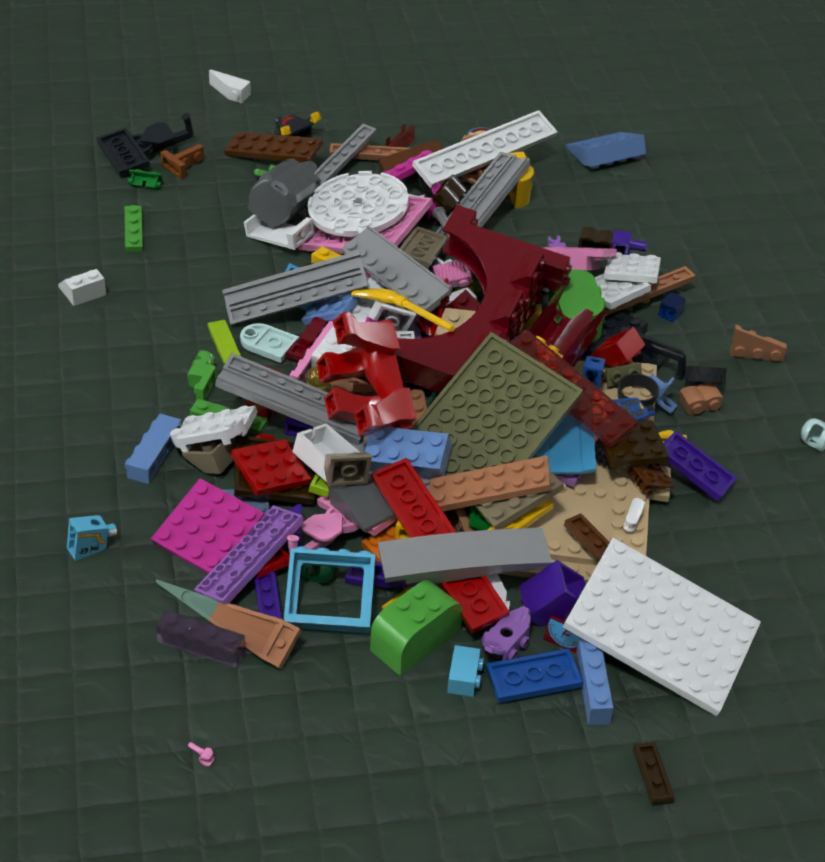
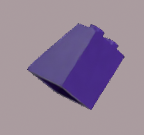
(552, 592)

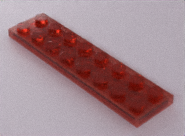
(594, 408)

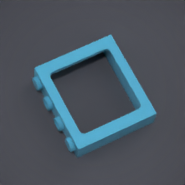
(339, 558)

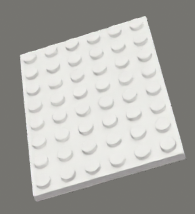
(663, 626)

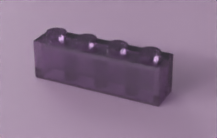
(201, 638)

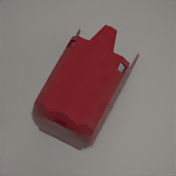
(568, 335)

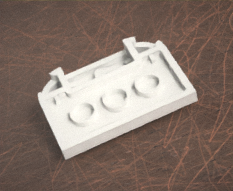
(213, 426)

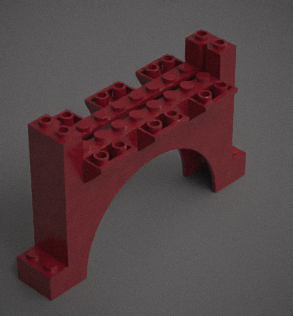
(512, 286)

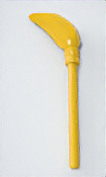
(392, 297)

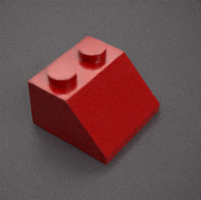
(620, 348)

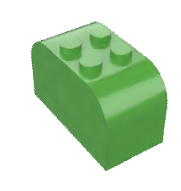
(581, 294)
(414, 626)

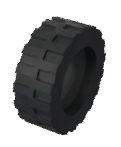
(705, 374)

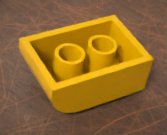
(521, 191)

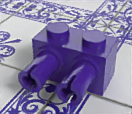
(624, 243)

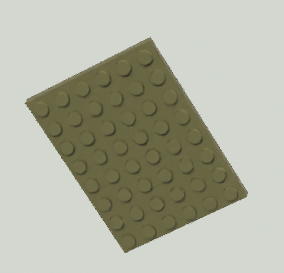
(498, 407)

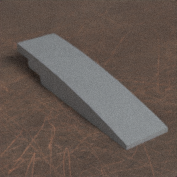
(463, 555)

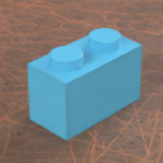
(463, 671)

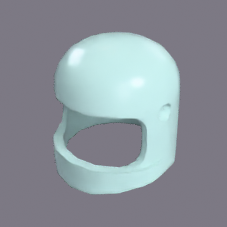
(814, 430)

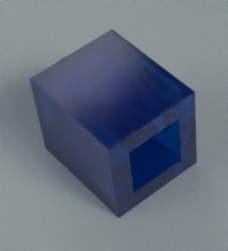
(672, 307)

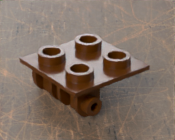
(648, 477)

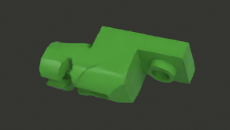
(202, 374)

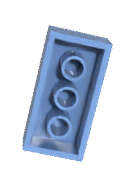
(425, 450)

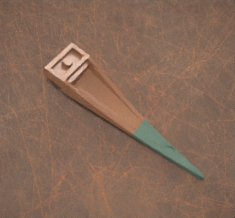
(264, 634)

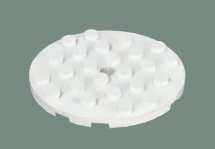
(352, 202)

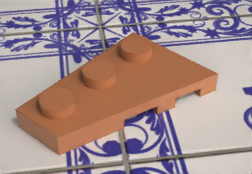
(749, 345)

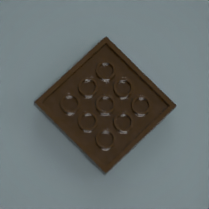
(295, 495)

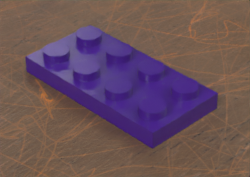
(698, 466)

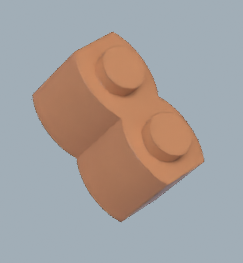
(700, 398)

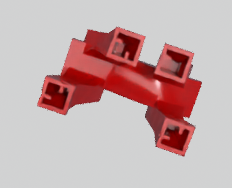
(376, 359)

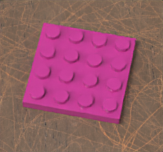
(206, 526)

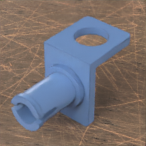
(661, 397)

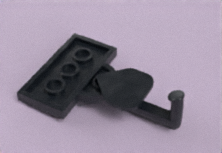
(130, 151)
(653, 351)

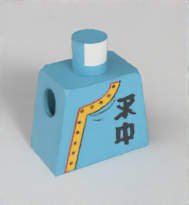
(88, 536)

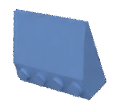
(608, 149)

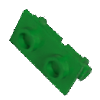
(138, 177)

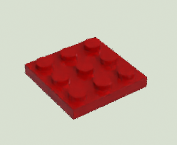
(270, 467)

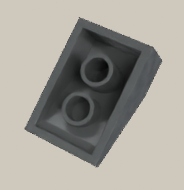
(361, 504)

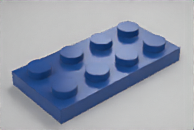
(534, 675)

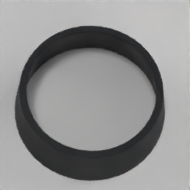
(639, 380)

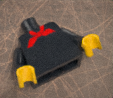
(296, 126)

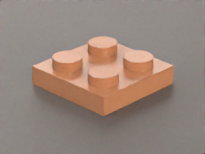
(353, 385)

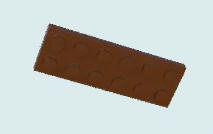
(273, 147)

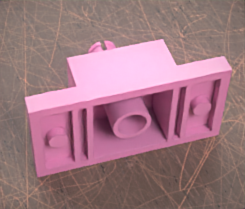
(585, 257)

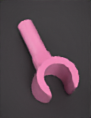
(206, 755)

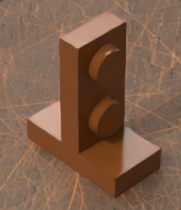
(178, 163)

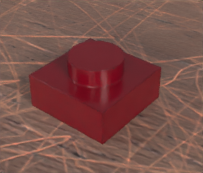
(297, 351)

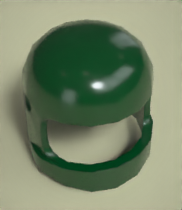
(325, 573)

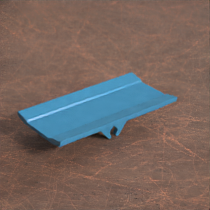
(570, 448)

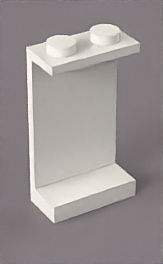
(283, 235)

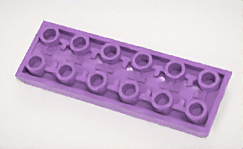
(249, 555)

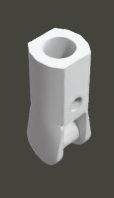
(633, 514)

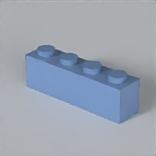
(152, 449)
(595, 683)

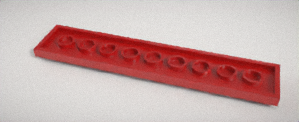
(423, 517)

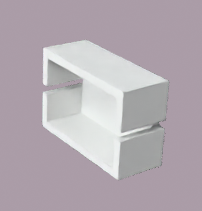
(314, 444)

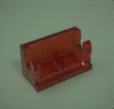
(403, 139)

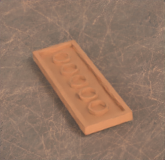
(492, 483)

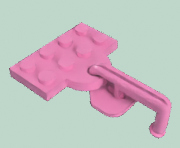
(328, 526)

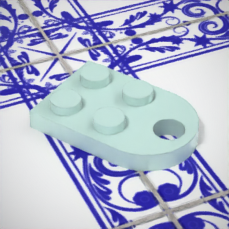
(267, 341)

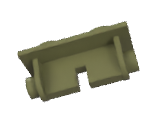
(614, 374)

